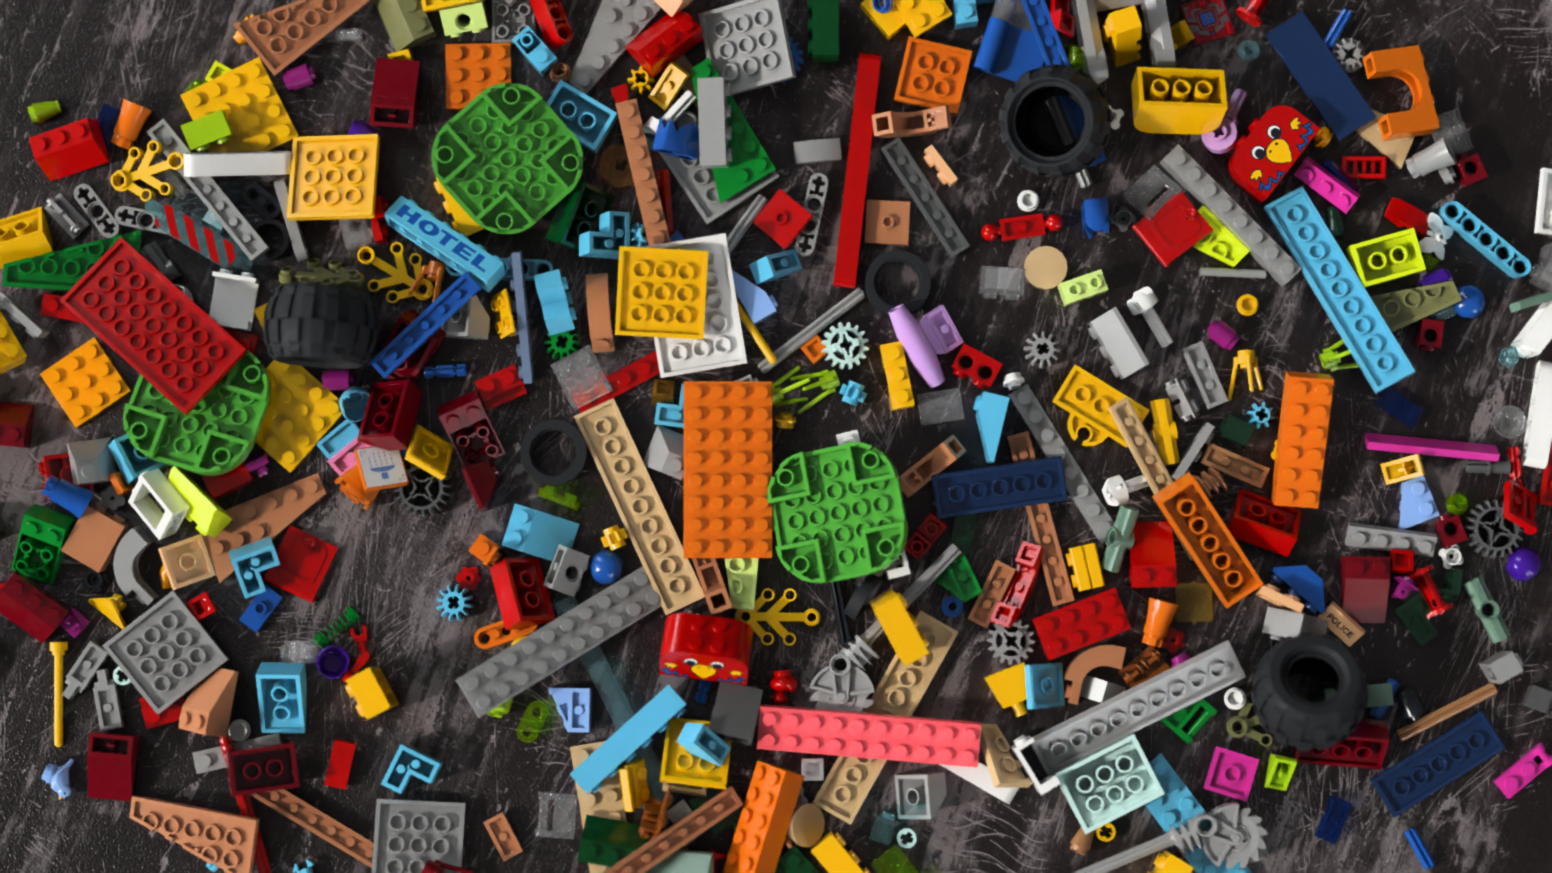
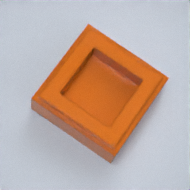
(813, 349)
(120, 484)

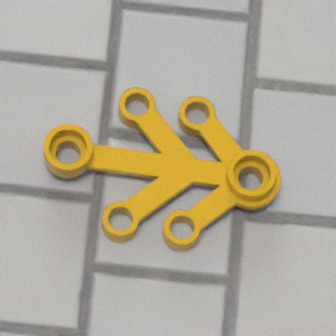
(146, 171)
(399, 275)
(772, 616)

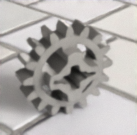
(1002, 648)

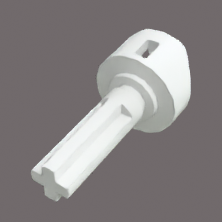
(672, 114)
(1143, 305)
(1121, 488)

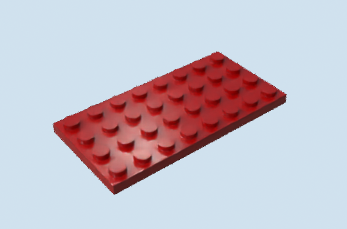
(153, 326)

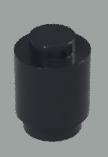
(1410, 704)

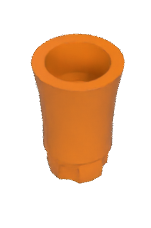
(129, 124)
(1158, 621)

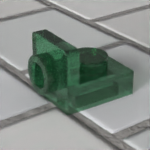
(1453, 580)

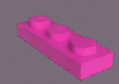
(1327, 184)

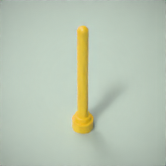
(756, 335)
(58, 650)

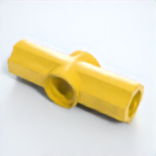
(1165, 431)

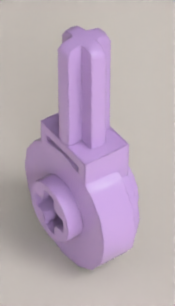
(1227, 127)

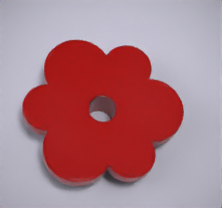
(471, 584)
(1178, 643)

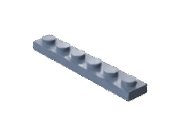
(520, 307)

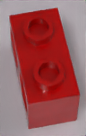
(978, 361)

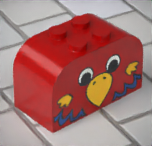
(1269, 150)
(706, 648)

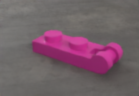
(1523, 771)

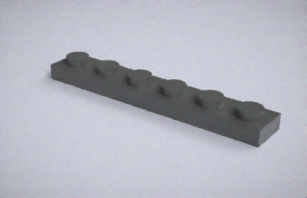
(925, 197)

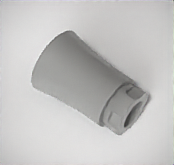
(1431, 158)

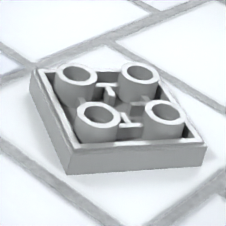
(510, 21)

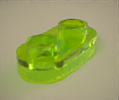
(551, 494)
(533, 722)

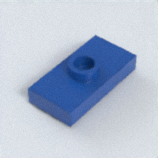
(261, 609)

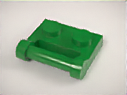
(1178, 719)

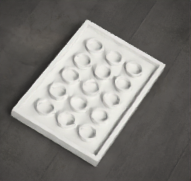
(722, 326)

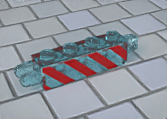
(198, 236)

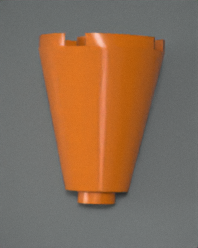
(353, 488)

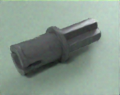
(1488, 467)

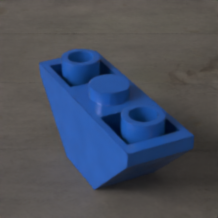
(1303, 584)

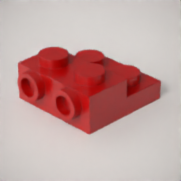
(59, 467)

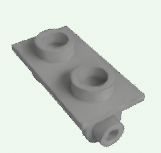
(66, 215)
(1180, 391)

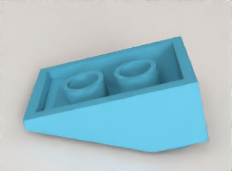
(990, 418)
(130, 460)
(538, 532)
(282, 697)

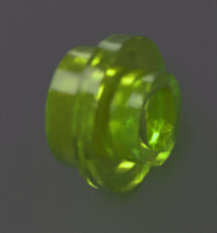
(1430, 261)
(1460, 500)

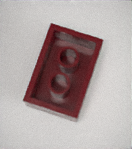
(262, 769)

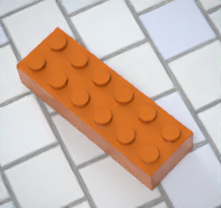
(1302, 439)
(1207, 540)
(764, 820)

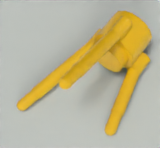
(1248, 361)

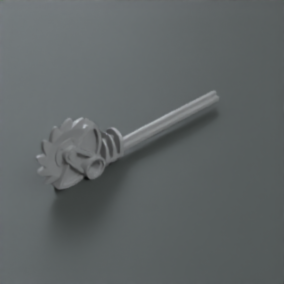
(851, 687)
(1229, 838)

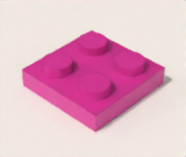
(1231, 773)

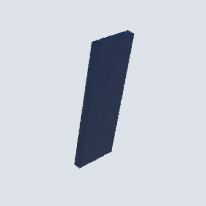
(1320, 76)
(999, 487)
(1437, 763)

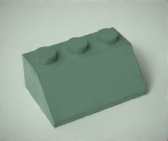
(685, 862)

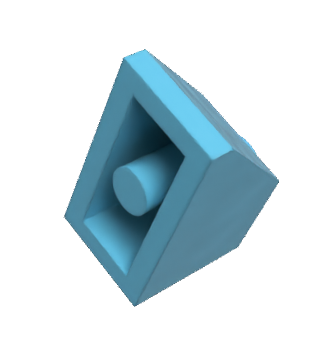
(775, 266)
(703, 743)

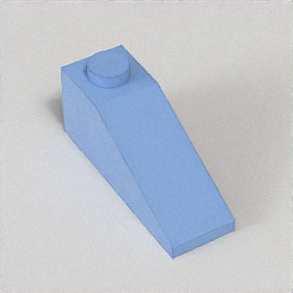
(754, 299)

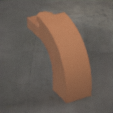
(909, 124)
(599, 312)
(930, 465)
(712, 584)
(1086, 661)

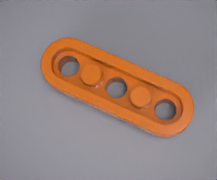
(496, 635)

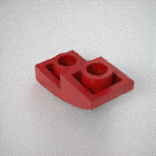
(1407, 215)
(380, 229)
(925, 536)
(340, 764)

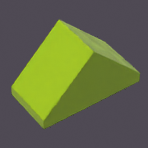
(1279, 771)

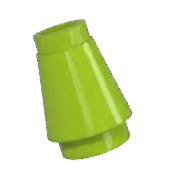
(43, 111)

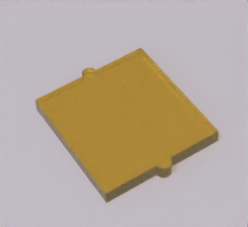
(1193, 602)

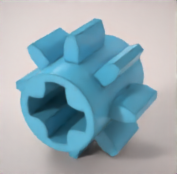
(638, 235)
(853, 393)
(1265, 411)

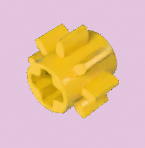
(640, 86)
(614, 537)

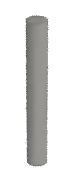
(1231, 272)

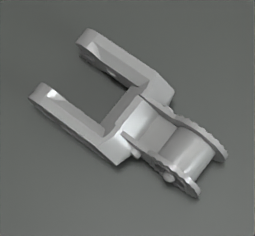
(1090, 40)

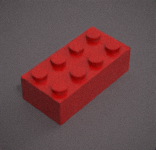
(1081, 623)

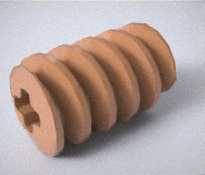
(1210, 481)

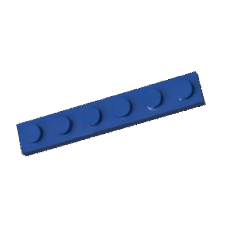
(425, 325)

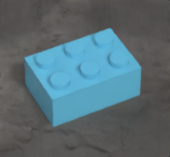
(582, 115)

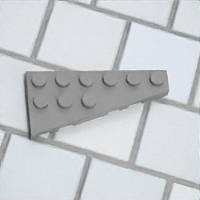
(612, 29)

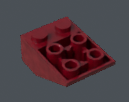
(395, 93)
(470, 429)
(111, 765)

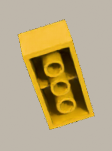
(1178, 100)

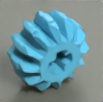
(447, 603)

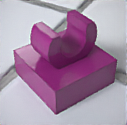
(258, 462)
(75, 622)

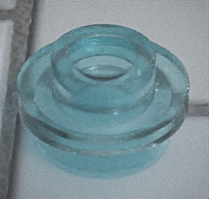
(1248, 44)
(1508, 357)

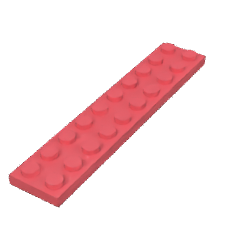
(869, 735)

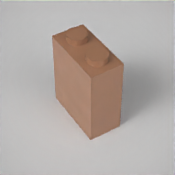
(95, 537)

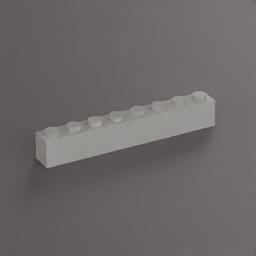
(1230, 214)

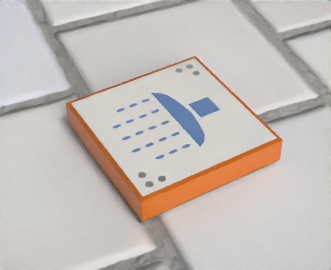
(380, 468)

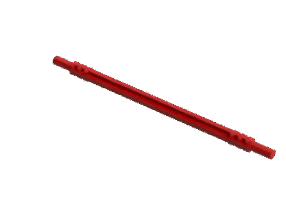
(246, 809)

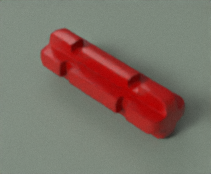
(1516, 464)

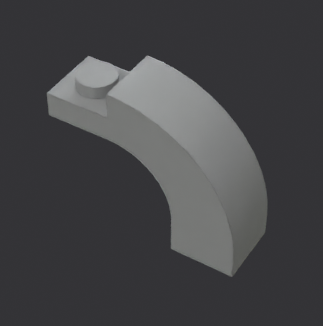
(126, 565)

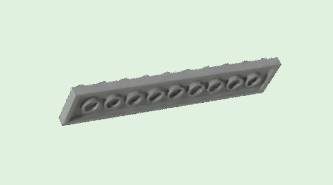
(559, 642)
(1137, 707)

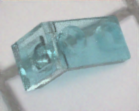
(883, 827)

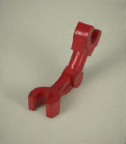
(363, 651)

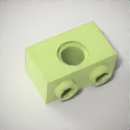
(455, 28)
(1082, 287)

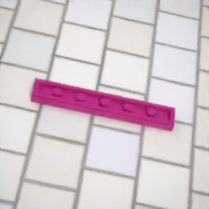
(1431, 447)

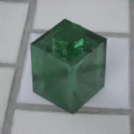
(1235, 430)

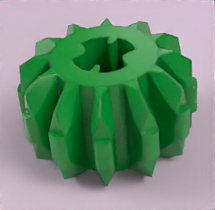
(560, 350)

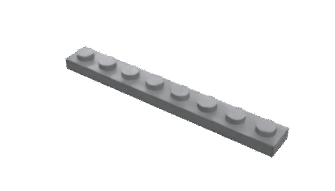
(213, 196)
(1053, 446)

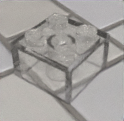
(581, 377)

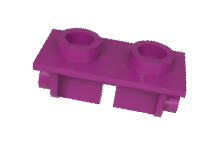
(1401, 587)

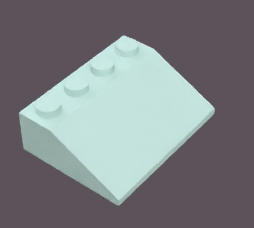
(1109, 783)

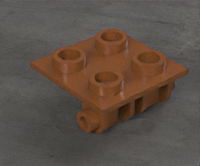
(1143, 667)
(655, 815)

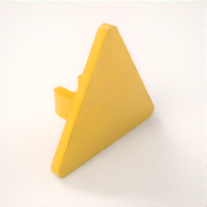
(110, 608)

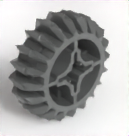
(435, 502)
(1491, 537)

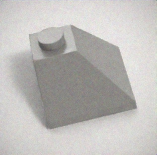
(469, 322)
(666, 453)
(91, 461)
(919, 794)

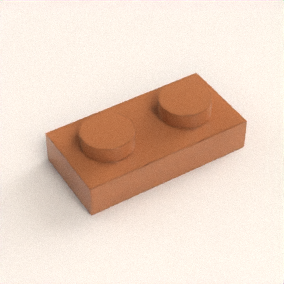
(503, 836)

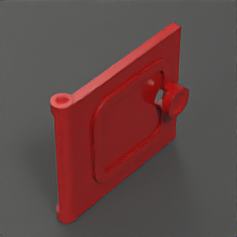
(1170, 231)
(300, 565)

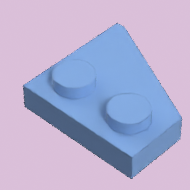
(1416, 503)
(574, 707)

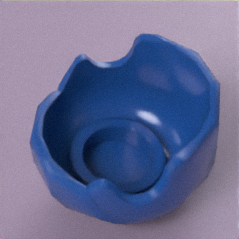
(1472, 302)
(606, 566)

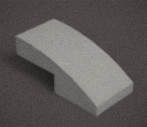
(817, 151)

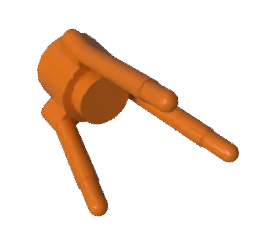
(434, 272)

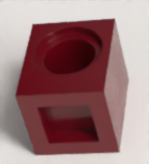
(1465, 178)
(1436, 328)
(1456, 537)

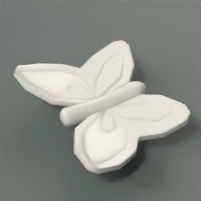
(1438, 233)

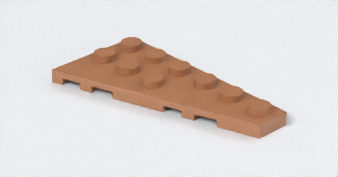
(294, 28)
(261, 519)
(209, 834)

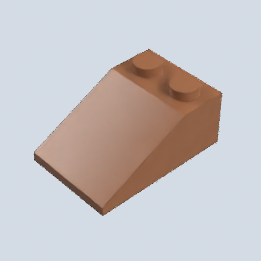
(210, 704)

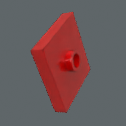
(782, 219)

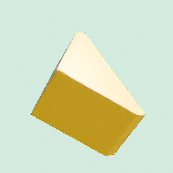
(1402, 469)

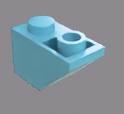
(535, 50)

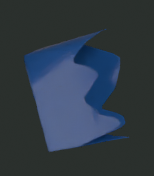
(679, 143)
(1095, 215)

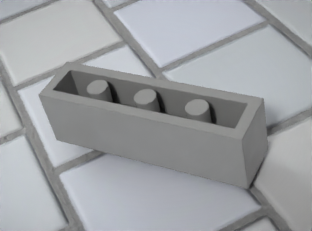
(713, 122)

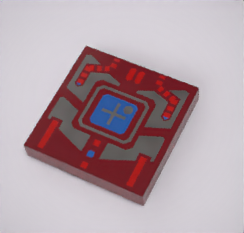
(1207, 20)

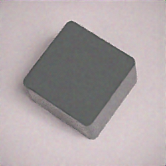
(1537, 698)

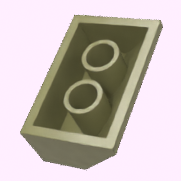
(405, 22)

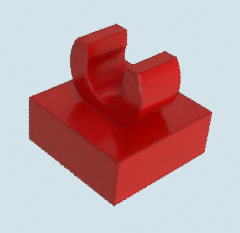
(1401, 561)

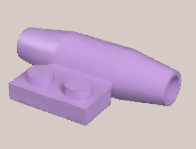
(926, 339)

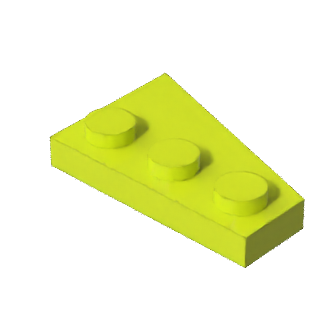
(1220, 242)

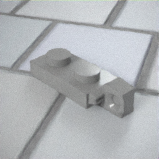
(21, 315)
(84, 669)
(107, 702)

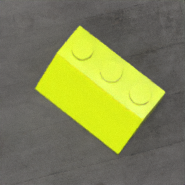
(202, 509)

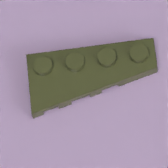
(1413, 304)

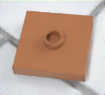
(887, 222)

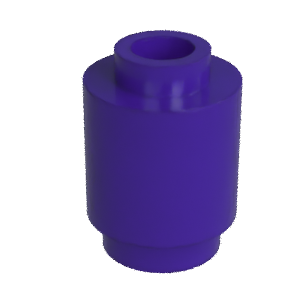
(1437, 276)

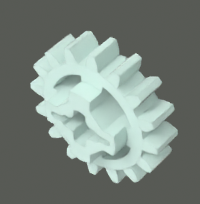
(843, 336)

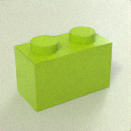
(207, 130)

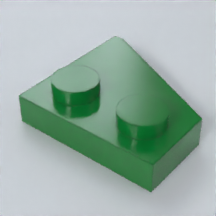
(960, 580)

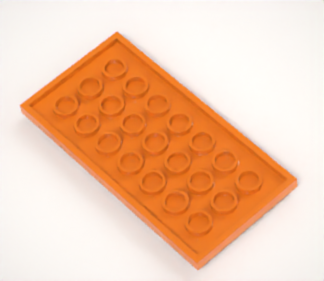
(727, 469)

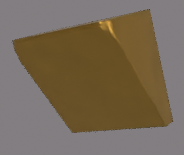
(663, 391)

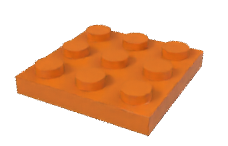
(474, 69)
(932, 75)

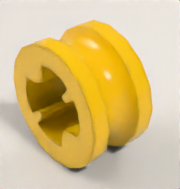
(1103, 838)

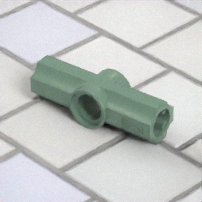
(1119, 538)
(1493, 622)

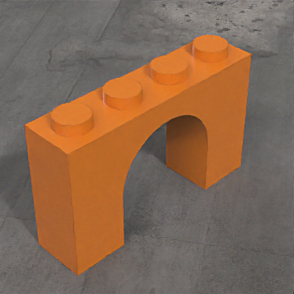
(1407, 65)

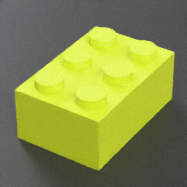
(1386, 258)

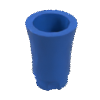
(67, 495)

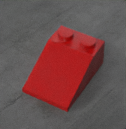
(1152, 556)

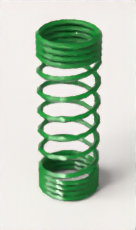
(321, 639)

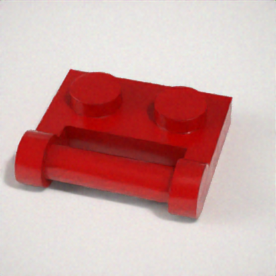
(1520, 506)

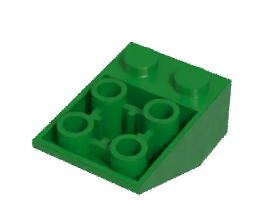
(40, 543)

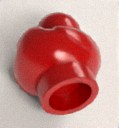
(782, 682)

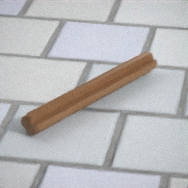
(1447, 711)

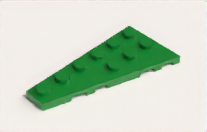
(749, 157)
(64, 267)

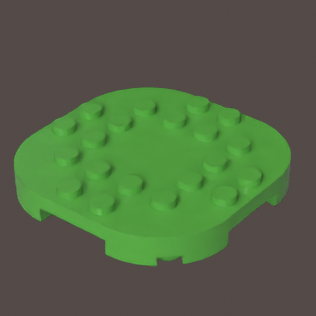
(507, 158)
(214, 434)
(838, 513)

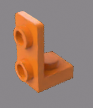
(486, 550)

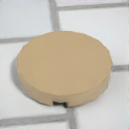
(1045, 267)
(806, 825)

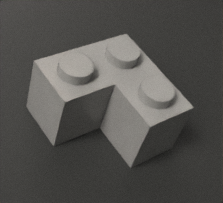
(1286, 623)

